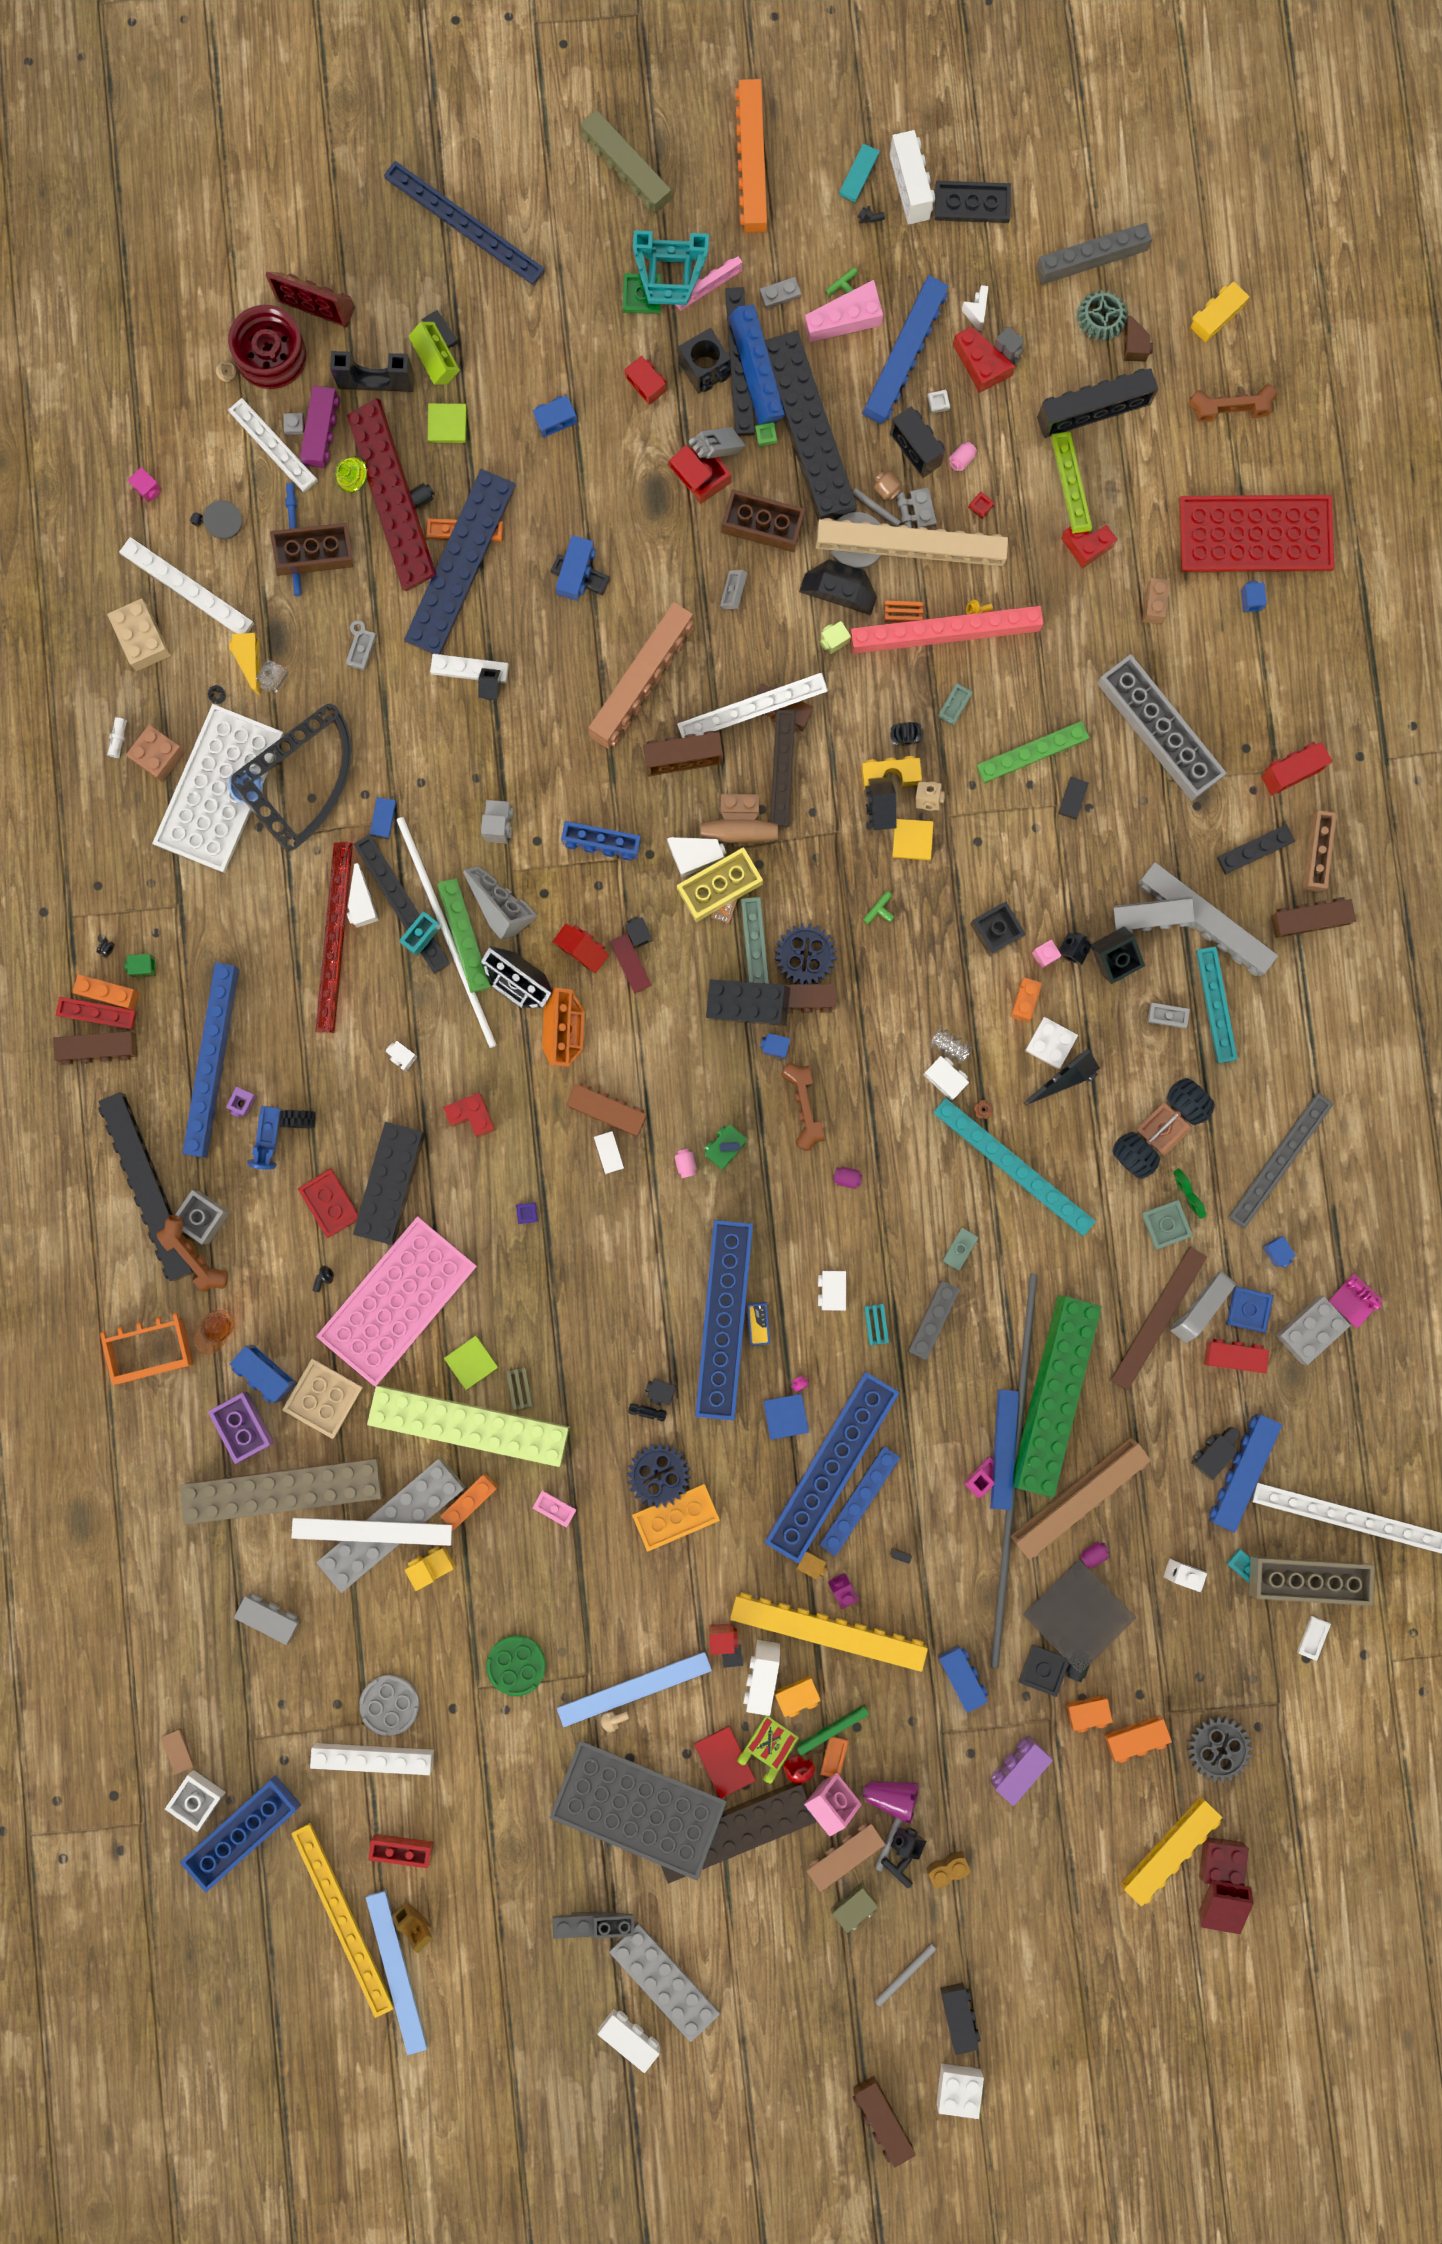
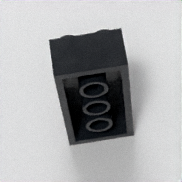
(748, 1002)

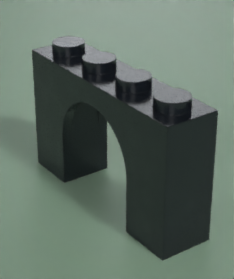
(350, 375)

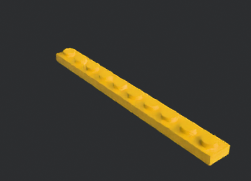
(342, 1920)

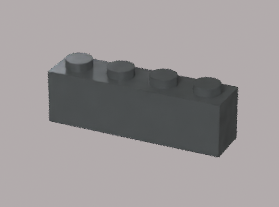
(933, 1320)

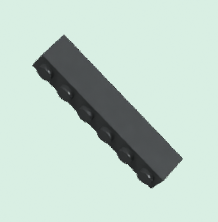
(1093, 253)

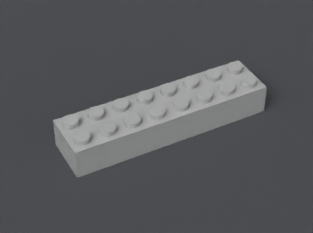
(1161, 727)
(411, 1505)

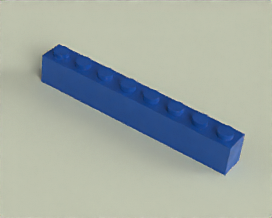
(905, 349)

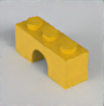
(907, 769)

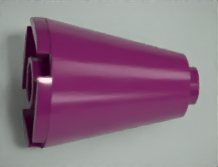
(893, 1797)

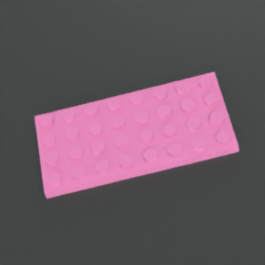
(396, 1301)

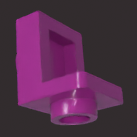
(843, 1591)

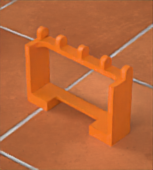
(110, 1356)

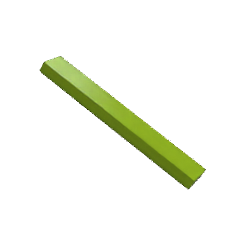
(1071, 482)

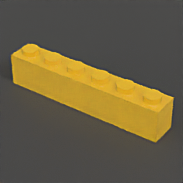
(1171, 1851)

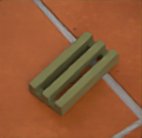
(518, 1383)

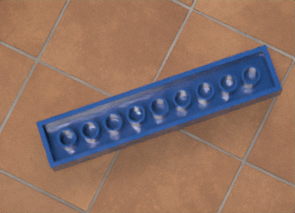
(724, 1320)
(831, 1467)

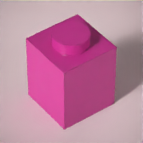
(145, 485)

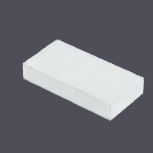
(608, 1152)
(1313, 1638)

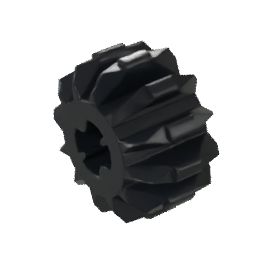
(906, 733)

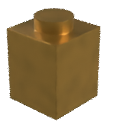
(812, 1565)

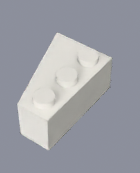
(763, 1677)

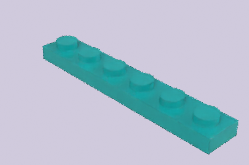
(1216, 1005)

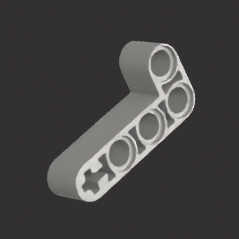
(1203, 1308)

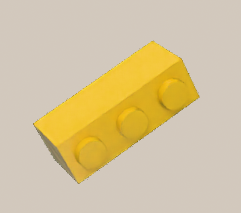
(1219, 311)

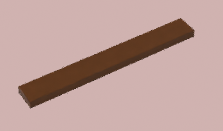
(1158, 1318)

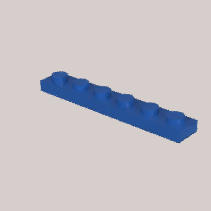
(859, 1501)

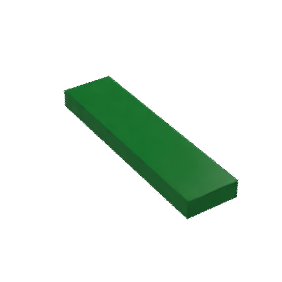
(832, 1729)

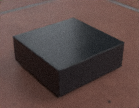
(900, 1555)

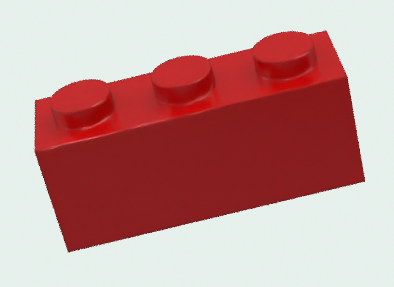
(1236, 1356)
(722, 1639)
(400, 1851)

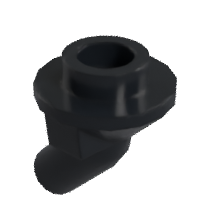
(867, 216)
(325, 1275)

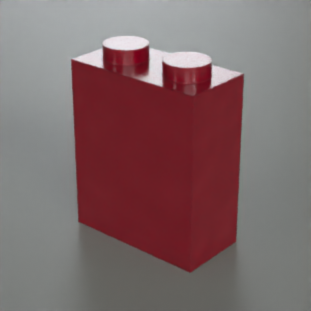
(1226, 1907)

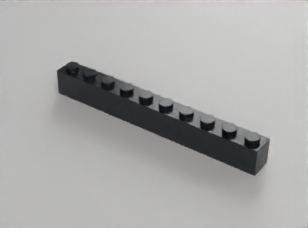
(142, 1179)

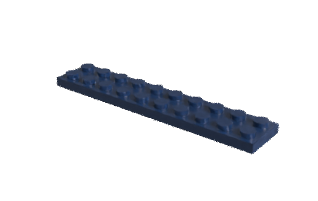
(460, 562)

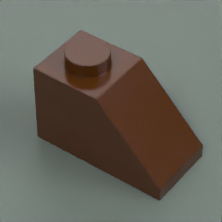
(1136, 341)

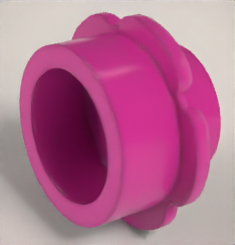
(800, 1383)

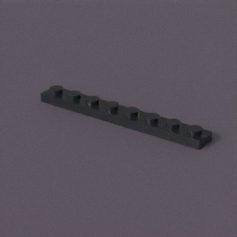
(741, 396)
(398, 898)

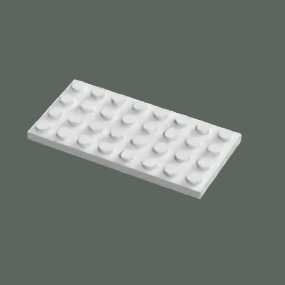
(203, 815)

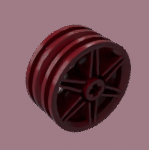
(267, 346)

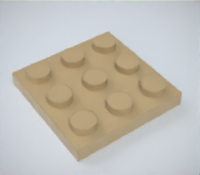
(322, 1398)

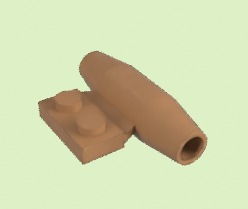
(739, 821)

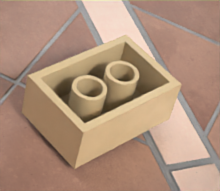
(139, 634)

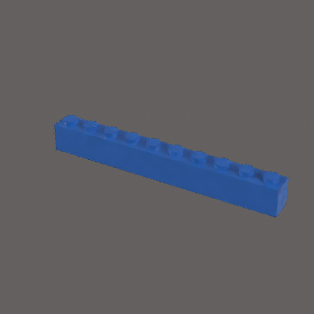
(210, 1060)

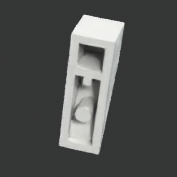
(360, 901)

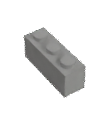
(267, 1618)

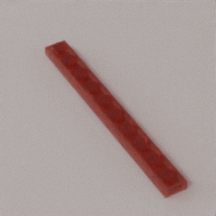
(334, 937)

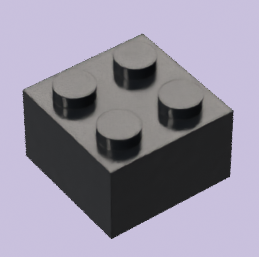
(881, 803)
(997, 929)
(1117, 955)

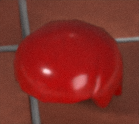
(799, 1770)

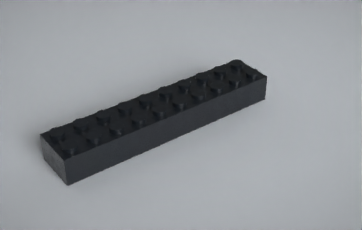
(809, 428)

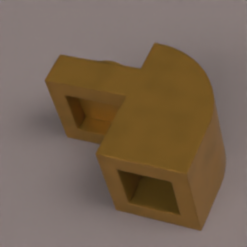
(413, 1925)

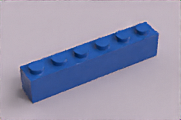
(756, 364)
(1245, 1472)

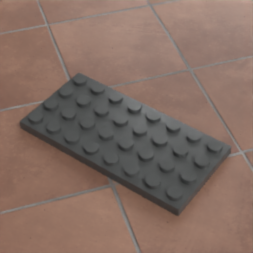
(638, 1810)

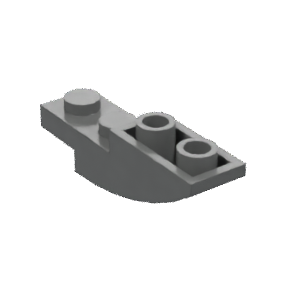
(593, 1924)

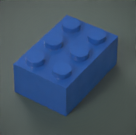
(262, 1374)

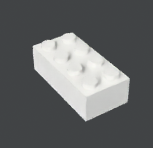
(911, 177)

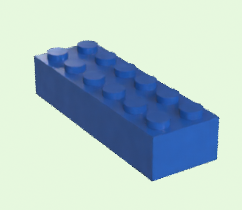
(240, 1833)

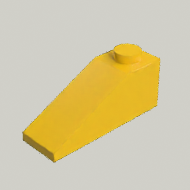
(246, 651)

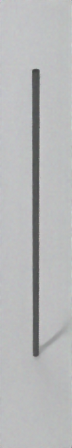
(1010, 1513)

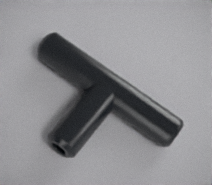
(897, 1871)

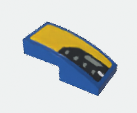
(758, 1323)

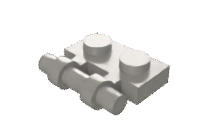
(922, 507)

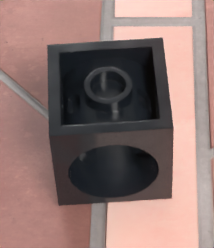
(704, 345)

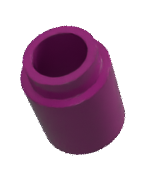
(847, 1177)
(1095, 1554)

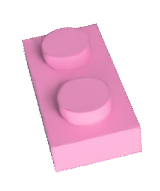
(554, 1508)

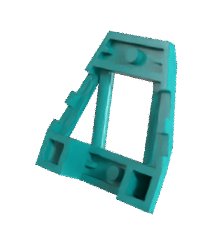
(669, 251)

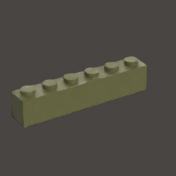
(625, 162)

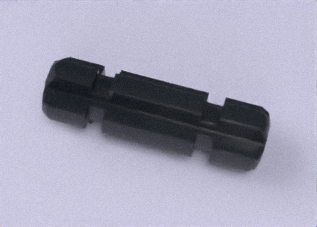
(647, 1412)

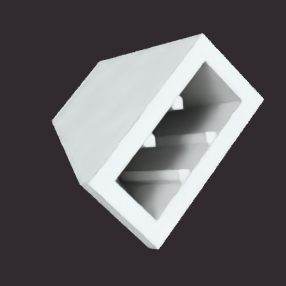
(695, 853)

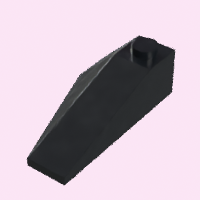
(1076, 1072)

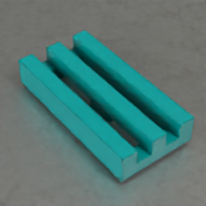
(884, 1325)

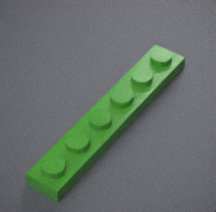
(1032, 752)
(463, 935)

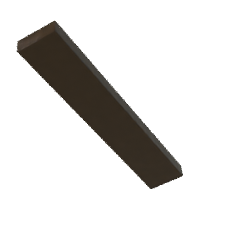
(782, 767)

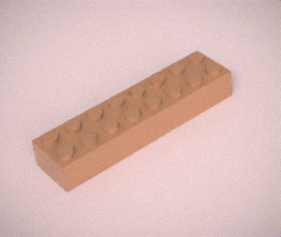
(641, 676)

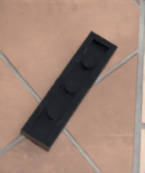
(1255, 849)

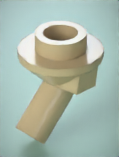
(610, 1720)

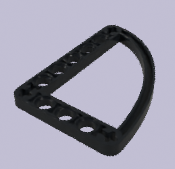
(280, 755)

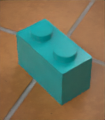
(420, 933)

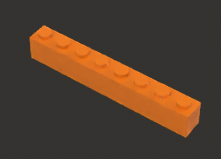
(752, 156)

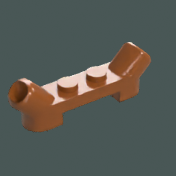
(1257, 405)
(812, 1131)
(172, 1237)

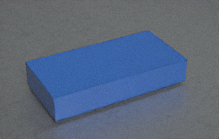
(383, 818)

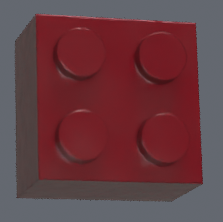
(1223, 1861)

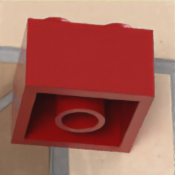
(719, 479)

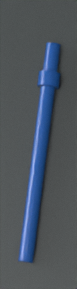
(291, 504)

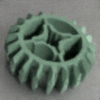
(1110, 308)

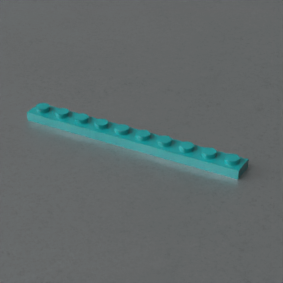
(1014, 1167)

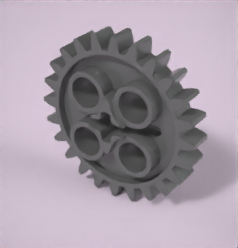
(1235, 1756)

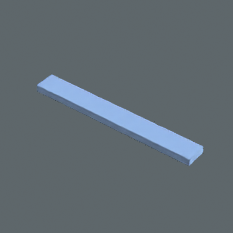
(634, 1689)
(396, 1972)

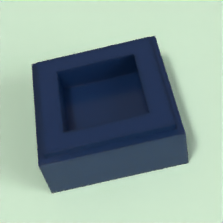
(729, 1147)

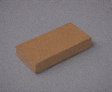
(177, 1751)

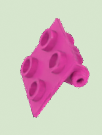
(1355, 1300)

